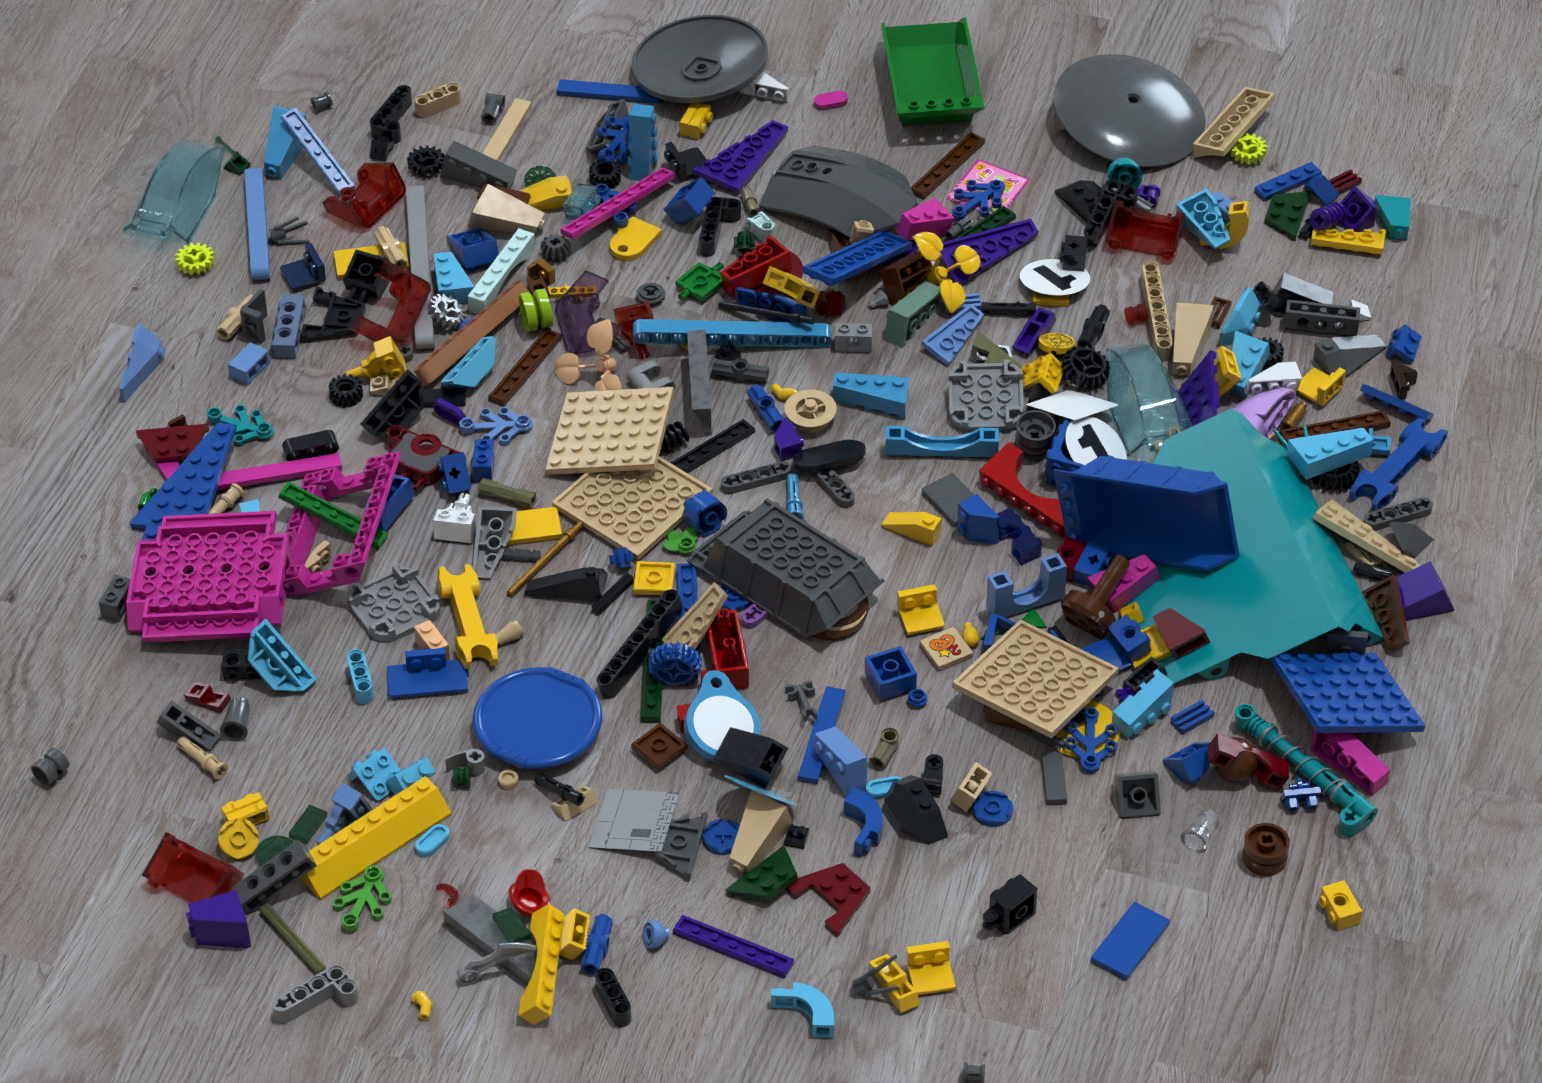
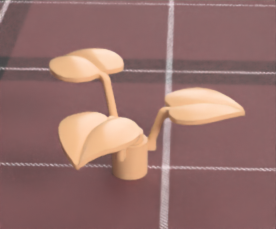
(598, 337)

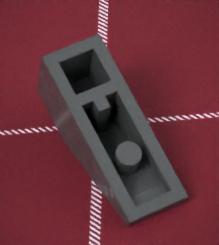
(183, 723)

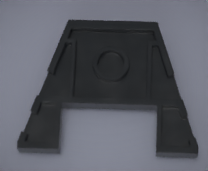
(338, 319)

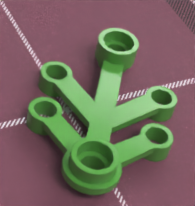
(362, 896)

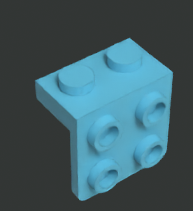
(374, 773)

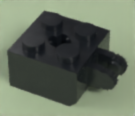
(362, 276)
(1011, 905)

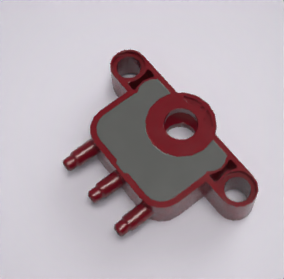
(418, 461)

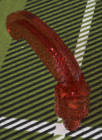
(451, 891)

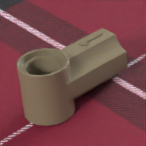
(885, 748)

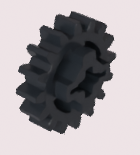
(425, 160)

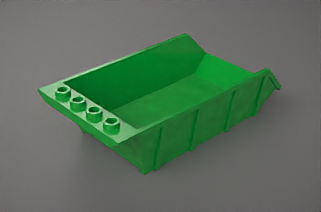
(933, 72)

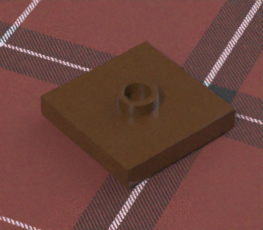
(659, 746)

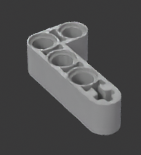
(313, 992)

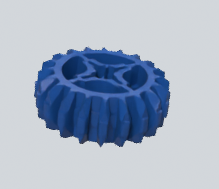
(675, 664)

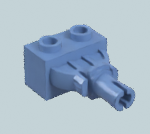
(348, 807)

